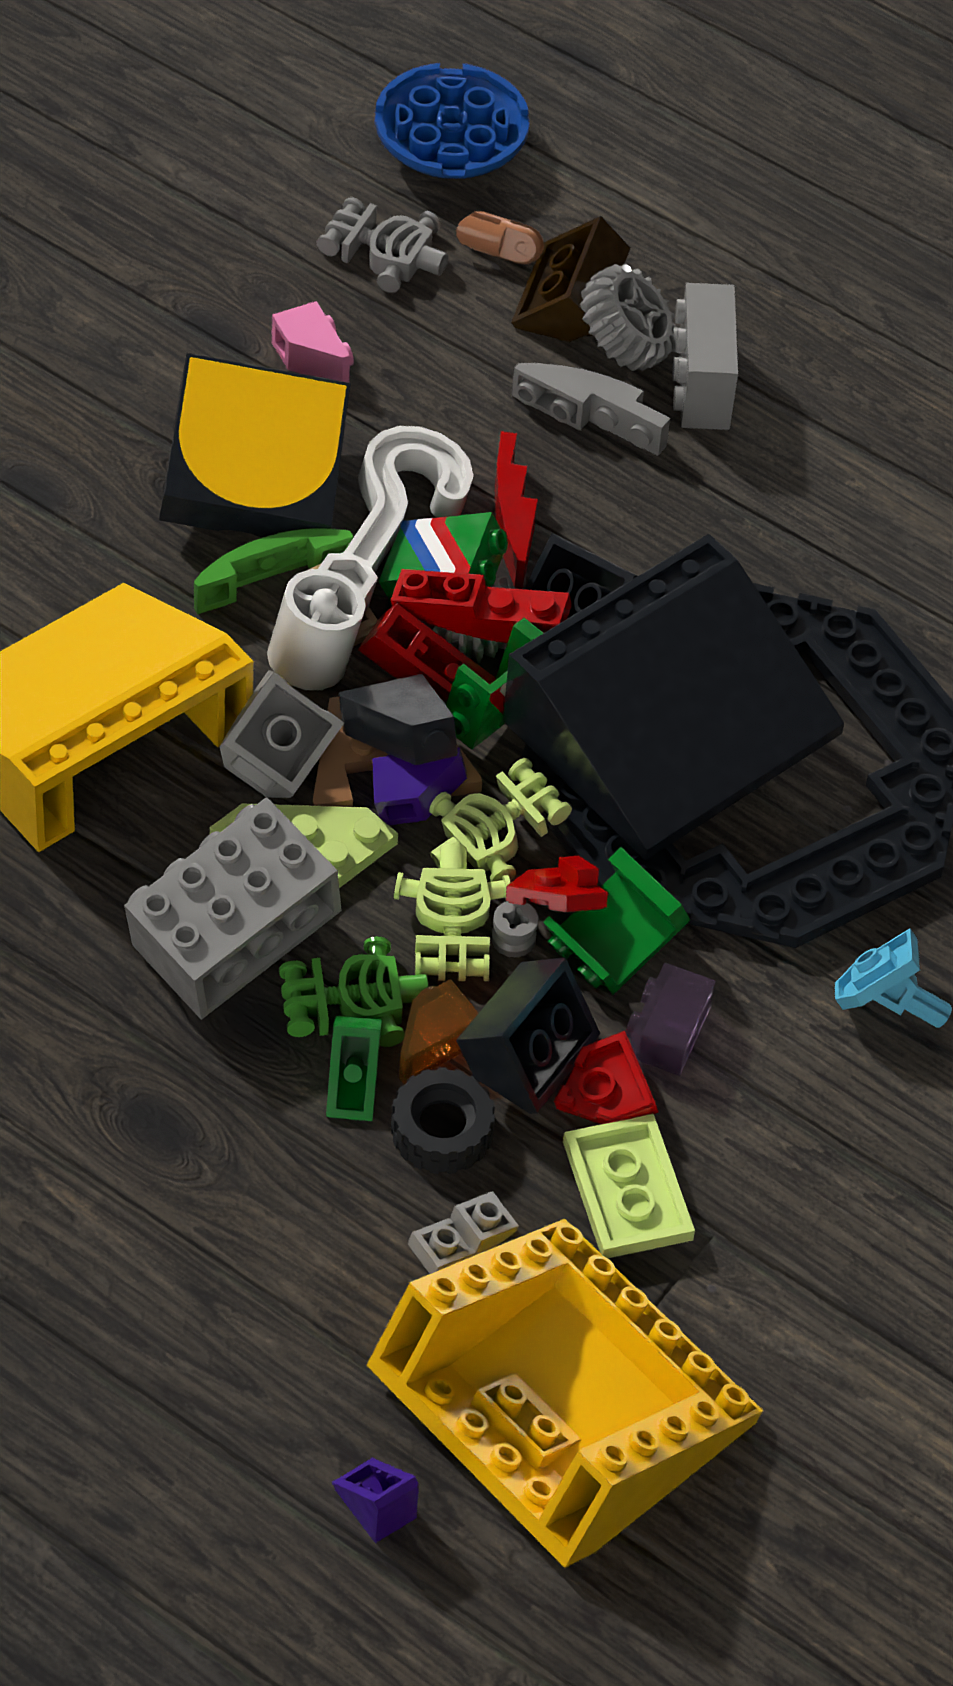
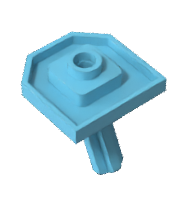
(890, 979)

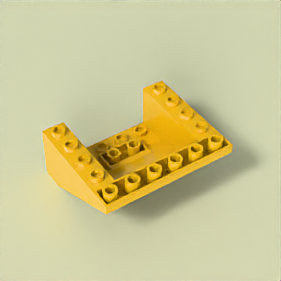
(100, 685)
(558, 1386)

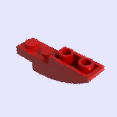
(470, 608)

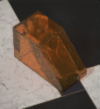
(433, 1027)

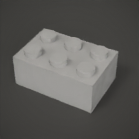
(706, 356)

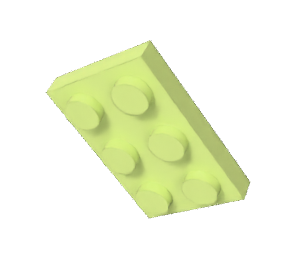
(628, 1186)

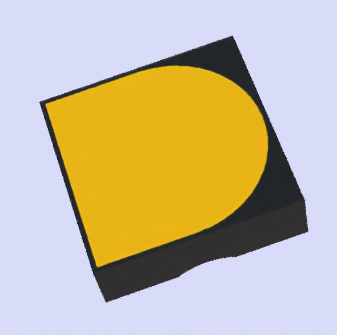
(254, 448)

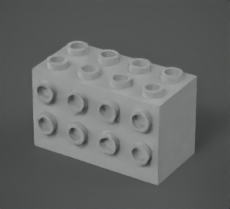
(233, 907)

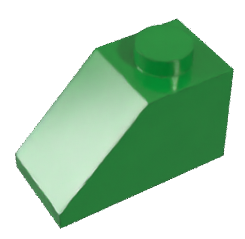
(353, 1068)

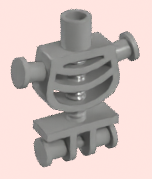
(395, 236)

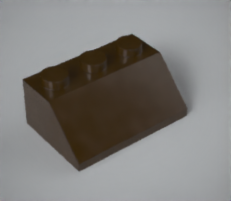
(559, 276)

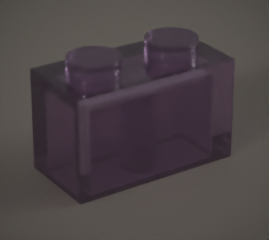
(671, 1018)

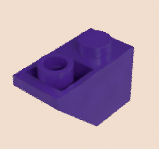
(407, 790)

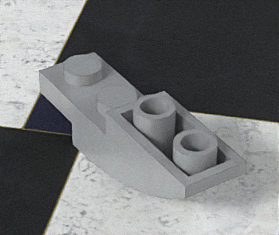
(585, 396)

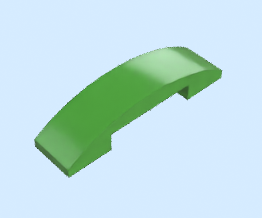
(264, 559)

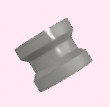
(519, 939)

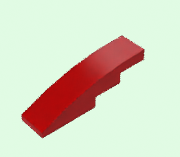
(513, 510)

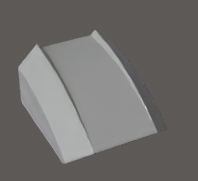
(277, 738)

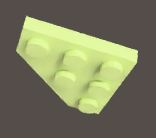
(344, 835)

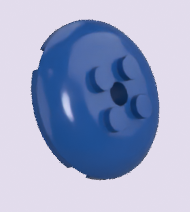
(452, 120)

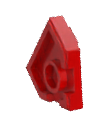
(564, 888)
(606, 1083)

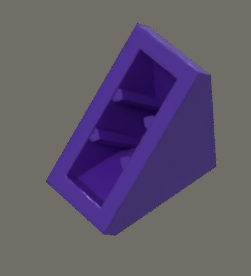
(379, 1497)

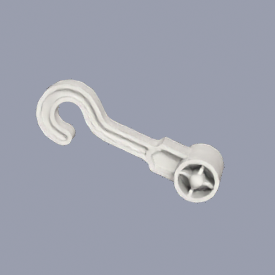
(327, 603)

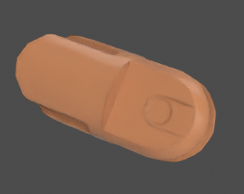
(500, 237)

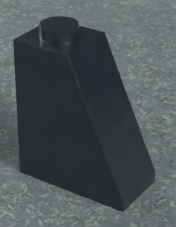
(400, 719)

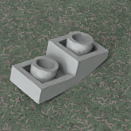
(468, 1232)

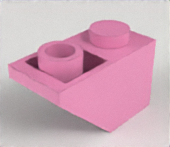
(310, 343)

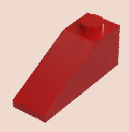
(410, 648)

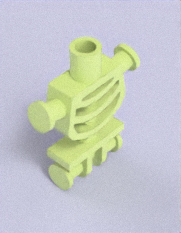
(471, 827)
(452, 893)

